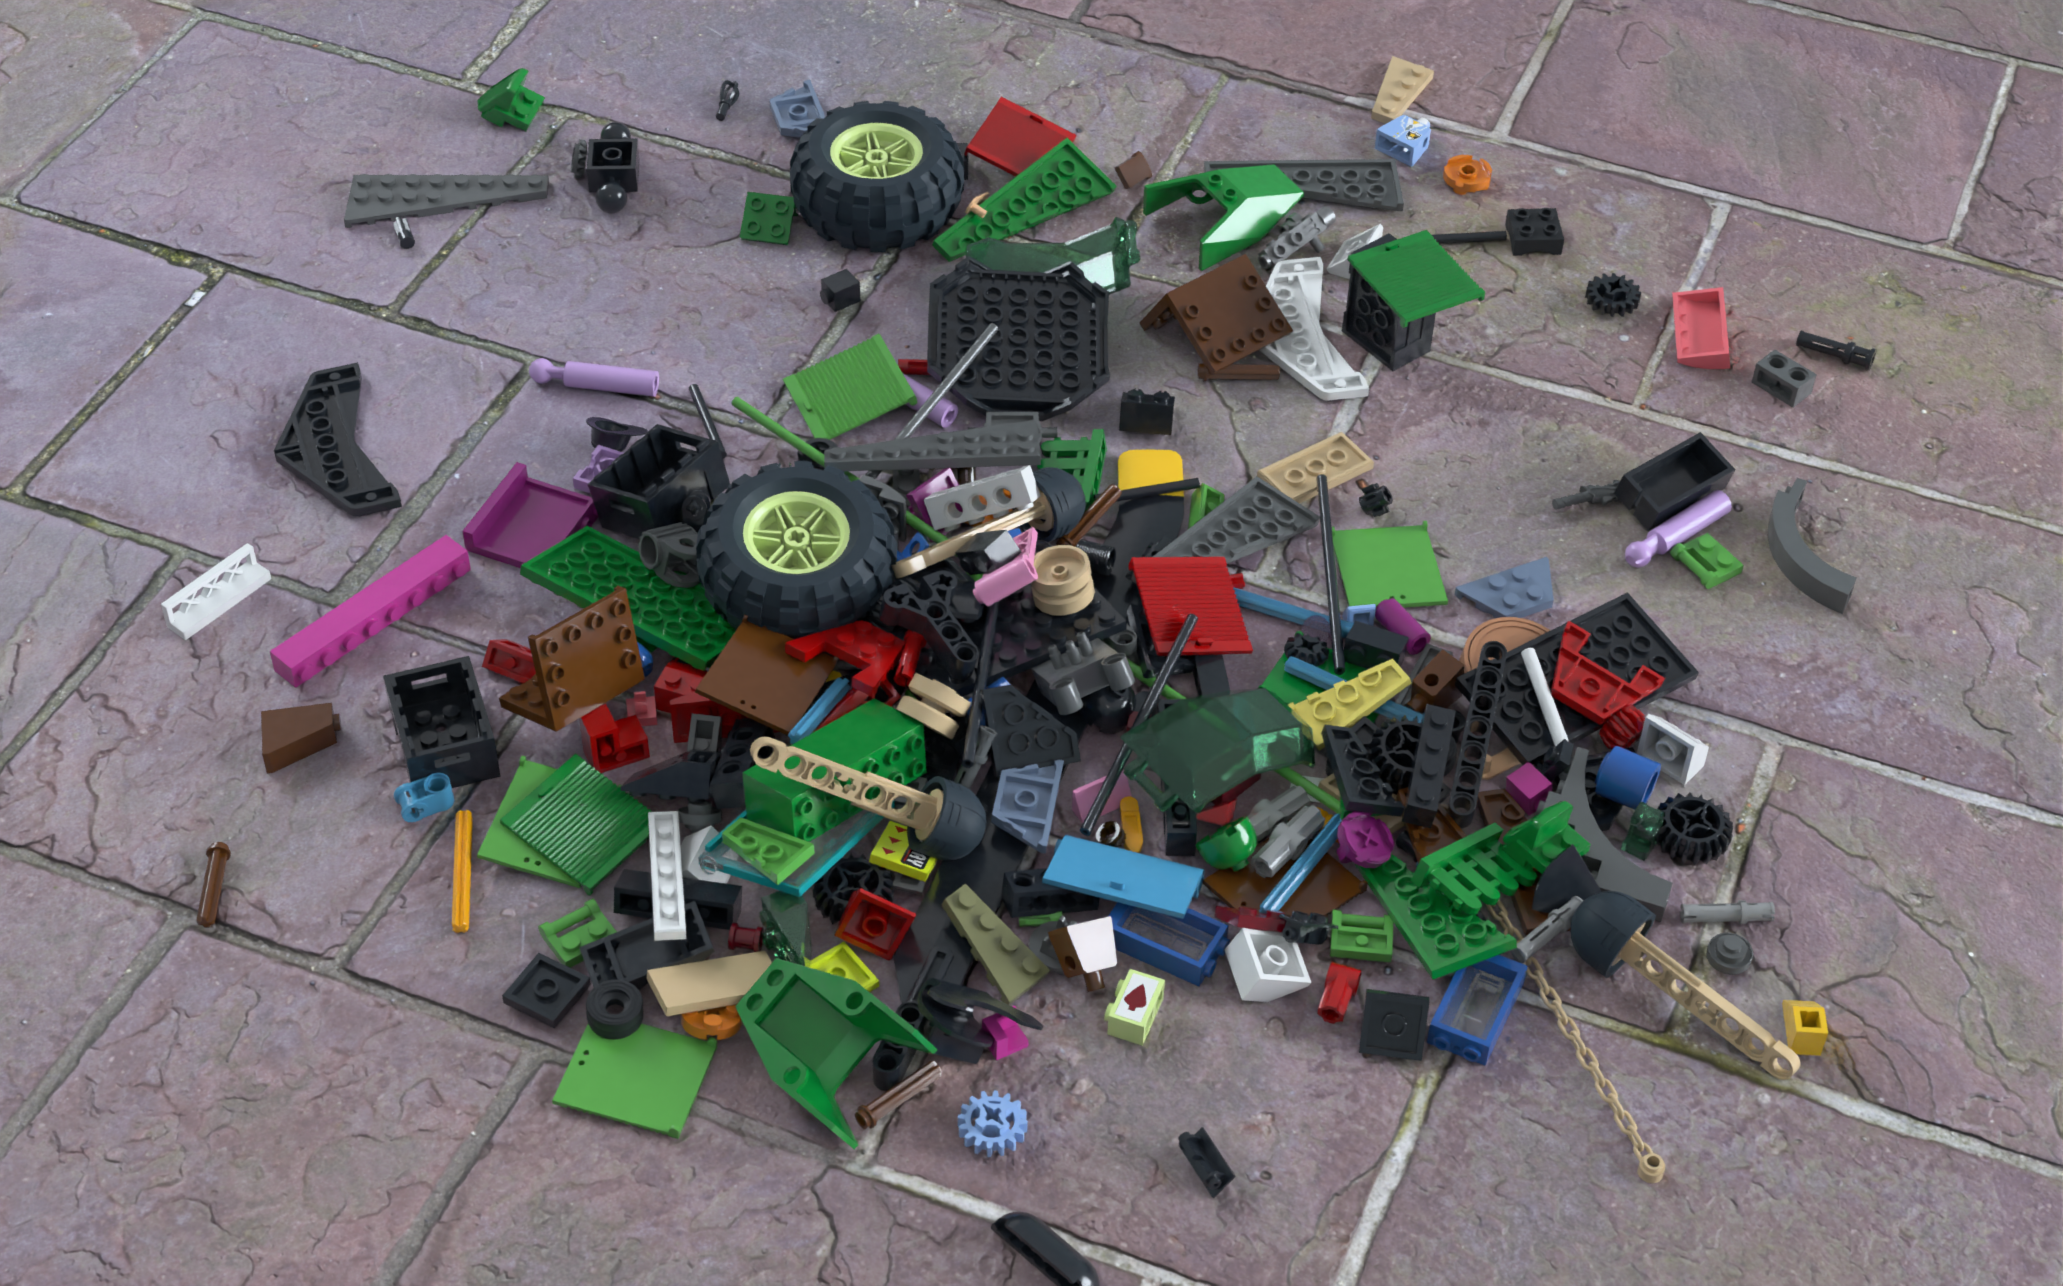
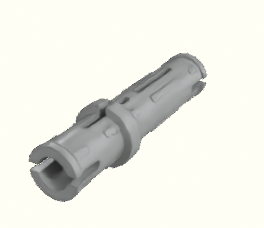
(1727, 912)
(1557, 922)

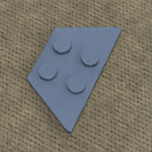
(796, 110)
(1512, 591)
(1027, 803)

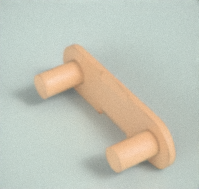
(974, 205)
(1498, 764)

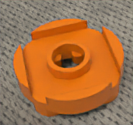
(1467, 174)
(716, 1021)

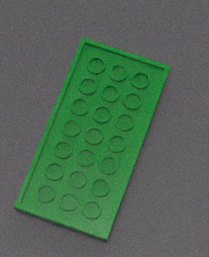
(664, 615)

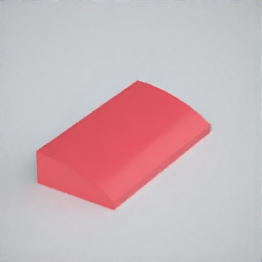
(1701, 328)

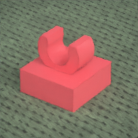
(643, 708)

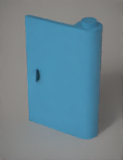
(1123, 876)

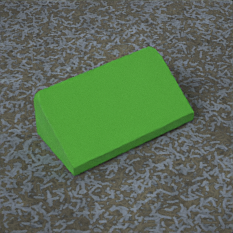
(1203, 502)

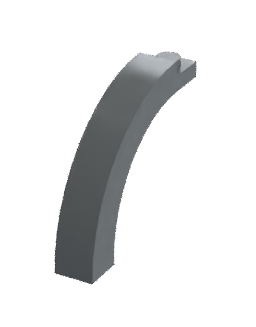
(1797, 561)

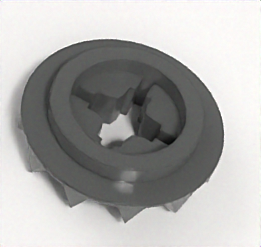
(579, 158)

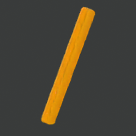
(462, 871)

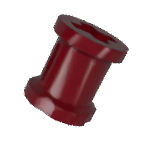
(745, 938)

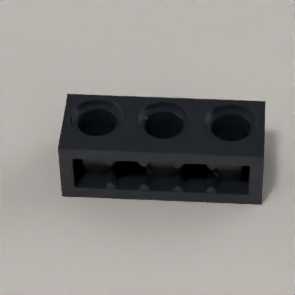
(1028, 896)

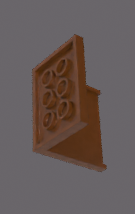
(1223, 314)
(579, 664)

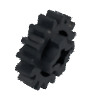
(1613, 295)

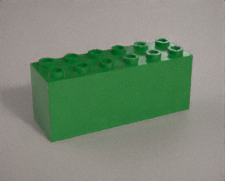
(865, 740)

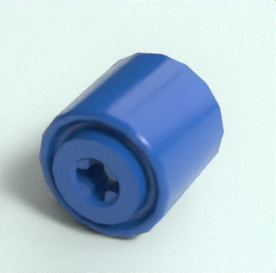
(1626, 777)

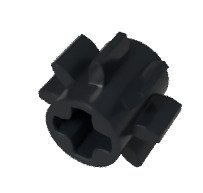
(1375, 500)

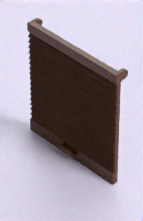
(763, 680)
(1322, 890)

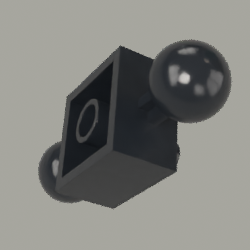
(613, 167)

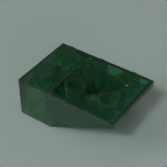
(787, 927)

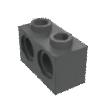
(1783, 378)

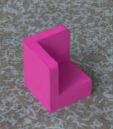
(1528, 787)
(1006, 1035)

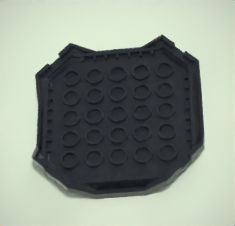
(1046, 344)

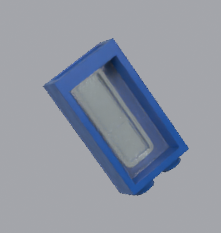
(1170, 943)
(1477, 1008)

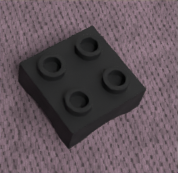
(1534, 231)

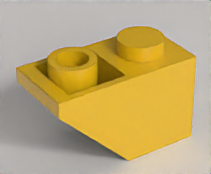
(1805, 1026)

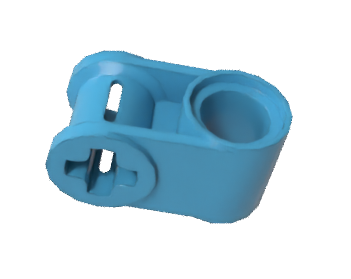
(427, 797)

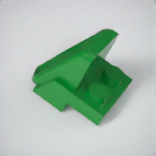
(510, 101)
(1544, 837)

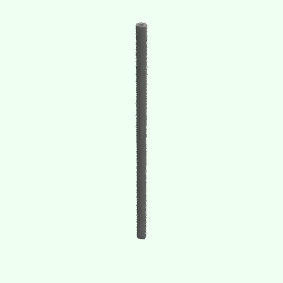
(943, 388)

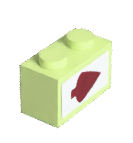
(1135, 1006)

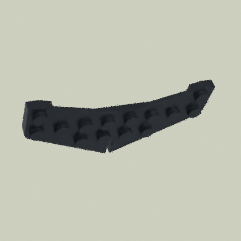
(322, 448)

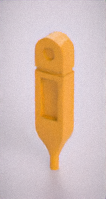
(1131, 824)

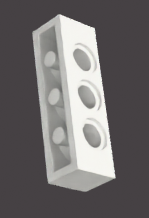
(1018, 481)

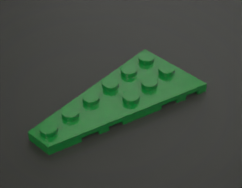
(1433, 928)

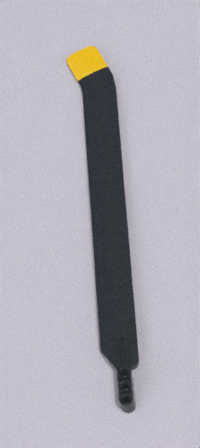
(932, 942)

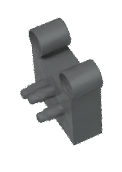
(1081, 672)

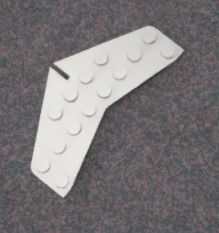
(1307, 351)

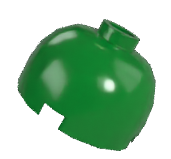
(1229, 845)

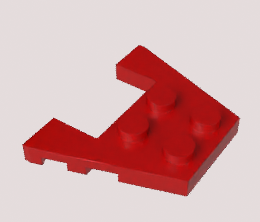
(857, 644)
(1591, 687)

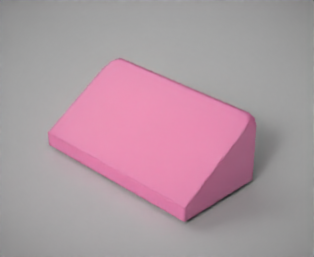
(1084, 796)

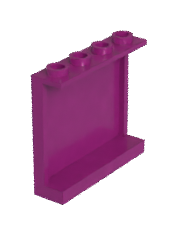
(526, 518)

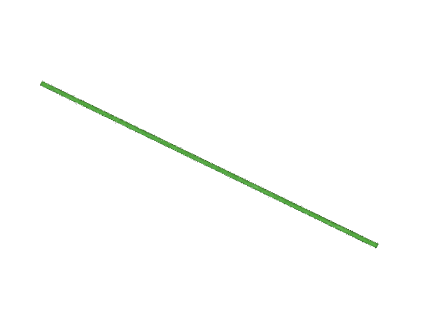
(1169, 693)

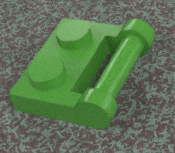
(1710, 557)
(1361, 942)
(567, 946)

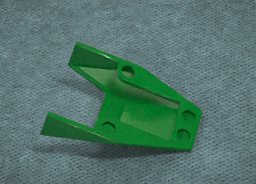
(1251, 195)
(816, 1032)

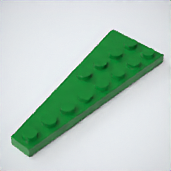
(1043, 191)

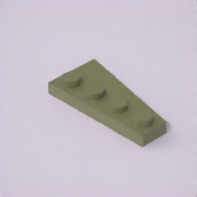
(1003, 955)

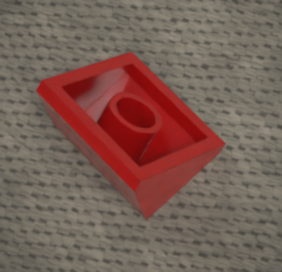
(874, 923)

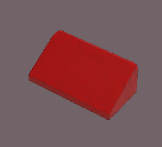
(1219, 813)

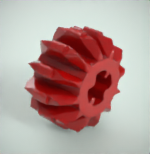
(1623, 728)

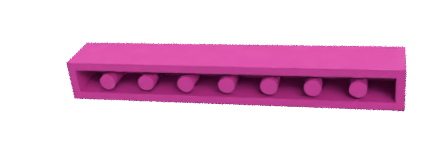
(370, 611)

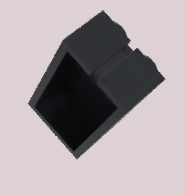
(1674, 481)

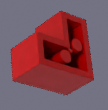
(610, 742)

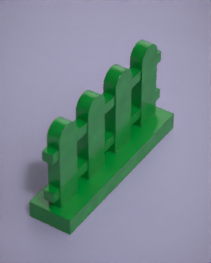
(1091, 466)
(1459, 862)

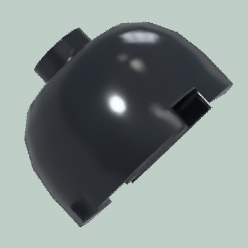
(1108, 709)

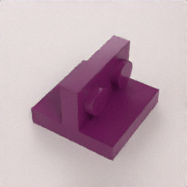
(943, 480)

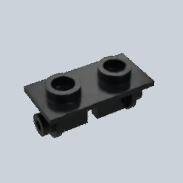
(1306, 928)
(1206, 1160)

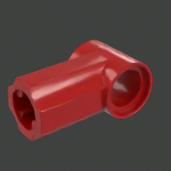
(1339, 987)

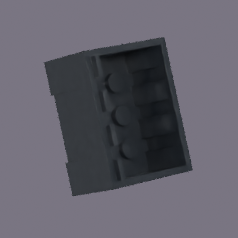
(1377, 327)
(654, 478)
(466, 747)

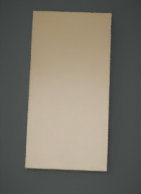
(1333, 457)
(707, 982)

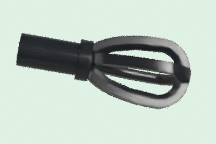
(725, 104)

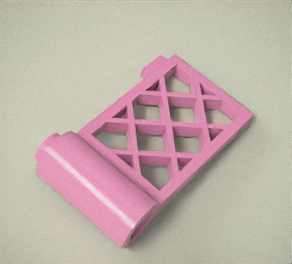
(1011, 576)

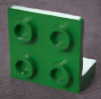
(768, 218)

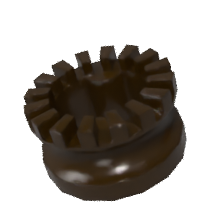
(1109, 828)

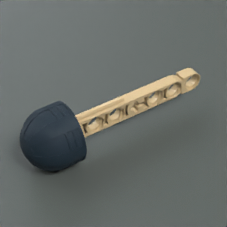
(1052, 516)
(940, 814)
(1612, 931)

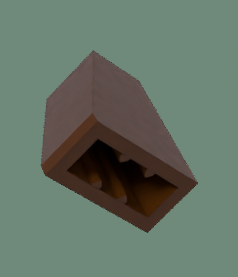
(297, 733)

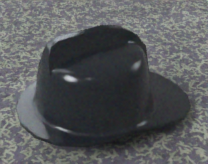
(611, 433)

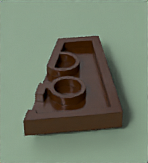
(1429, 840)

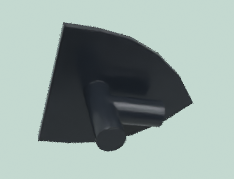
(1562, 880)

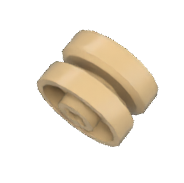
(1063, 580)
(935, 702)

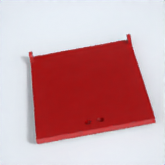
(1015, 137)
(1195, 586)

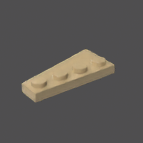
(1399, 89)

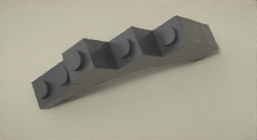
(1608, 866)

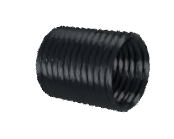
(1100, 556)

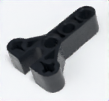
(933, 620)

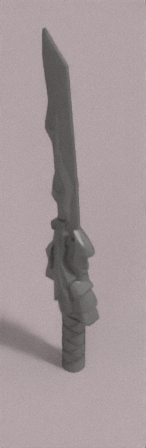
(1590, 494)

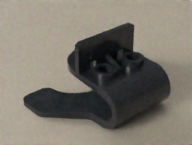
(951, 1011)

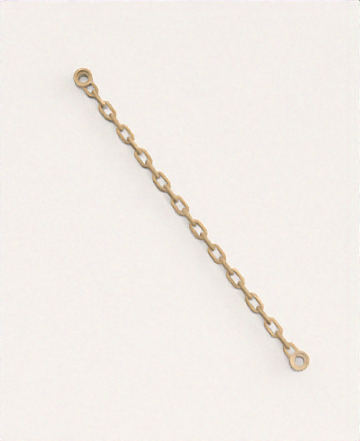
(1645, 1171)

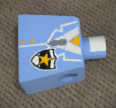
(1404, 139)

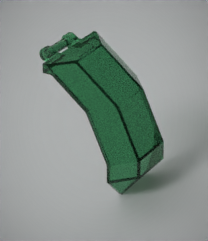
(1097, 253)
(1215, 744)

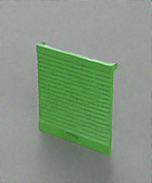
(849, 389)
(1388, 565)
(504, 846)
(638, 1078)

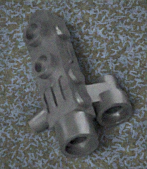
(1295, 234)

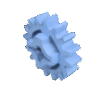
(992, 1123)

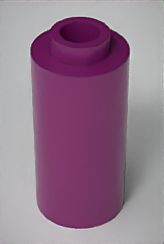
(1400, 621)

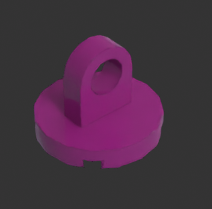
(1364, 840)

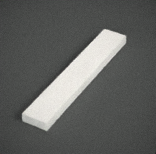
(666, 876)

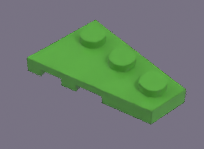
(767, 849)

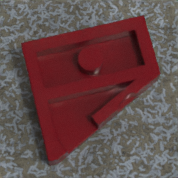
(1249, 918)

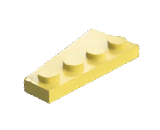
(1352, 699)

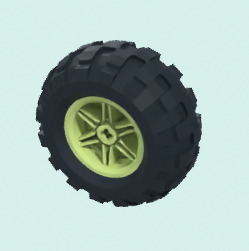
(877, 176)
(796, 522)

